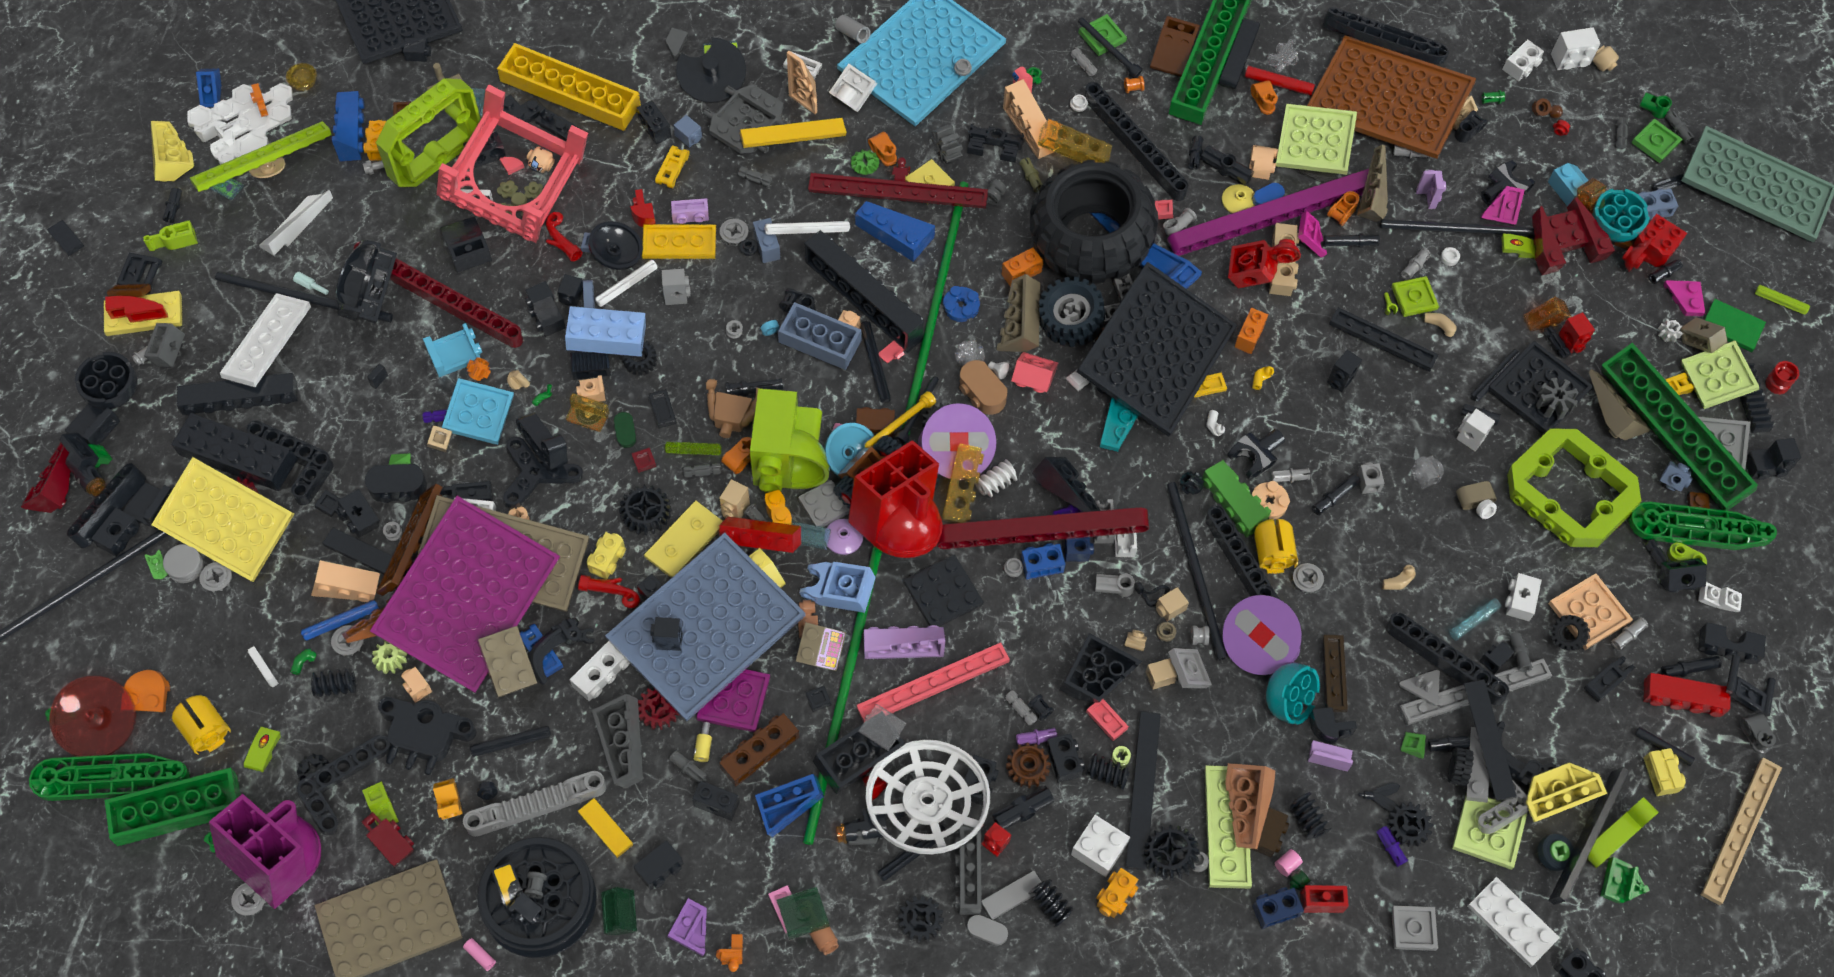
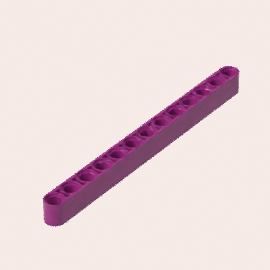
(1265, 214)

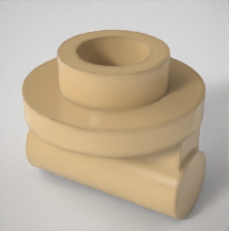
(517, 380)
(1136, 640)

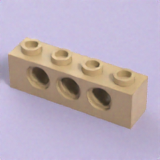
(1284, 284)

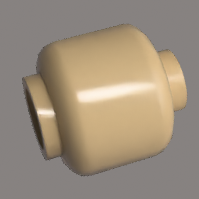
(1605, 58)

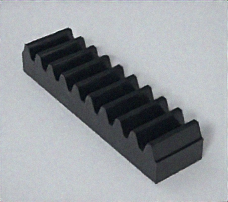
(1756, 408)

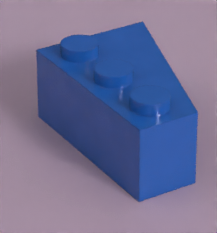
(787, 802)

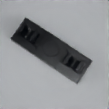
(554, 123)

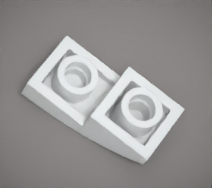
(1720, 598)

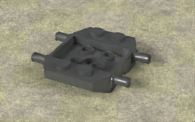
(730, 118)

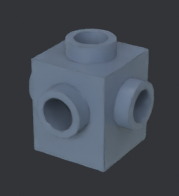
(1680, 470)

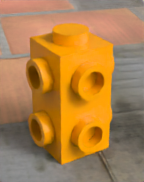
(372, 134)
(1113, 898)

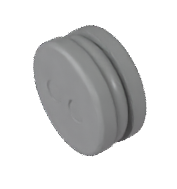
(183, 563)

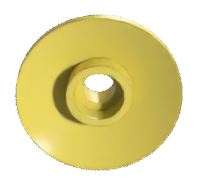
(1233, 202)

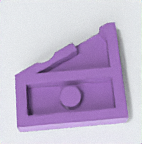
(690, 927)

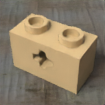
(734, 500)

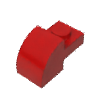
(641, 212)

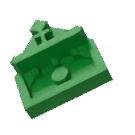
(1622, 882)

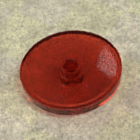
(74, 713)

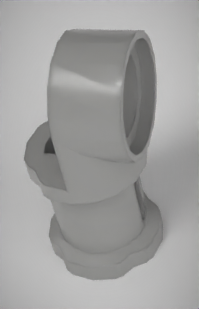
(1179, 223)

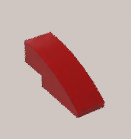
(134, 308)

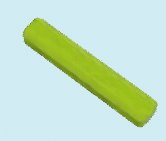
(1782, 299)

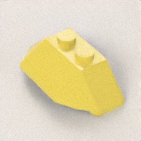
(1561, 790)

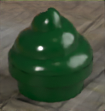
(1299, 880)

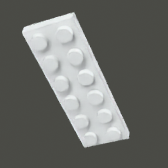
(265, 340)

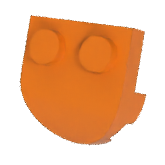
(148, 690)

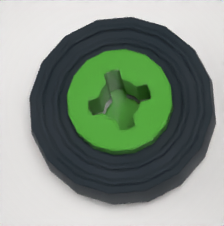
(1548, 852)

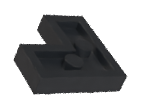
(527, 111)

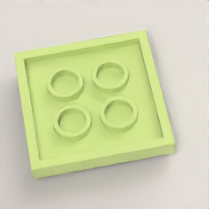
(1720, 375)
(1496, 847)

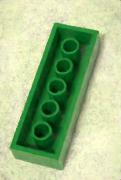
(170, 806)

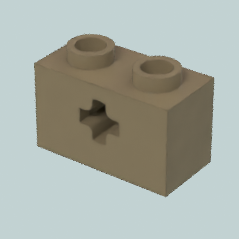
(1703, 335)

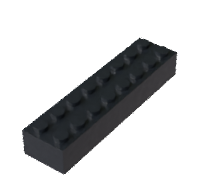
(864, 291)

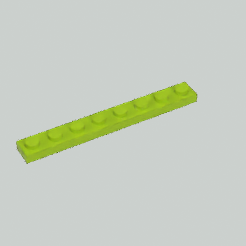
(260, 156)

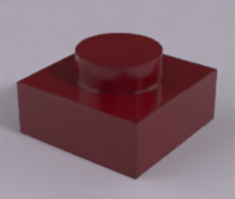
(644, 460)

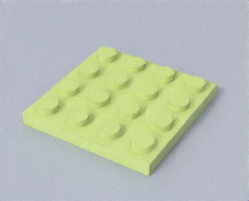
(1316, 139)

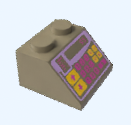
(821, 646)

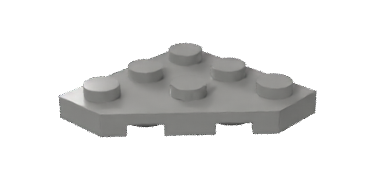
(1732, 435)

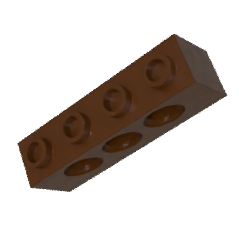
(739, 772)

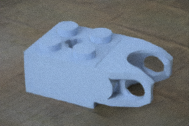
(840, 586)

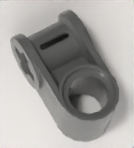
(1758, 731)

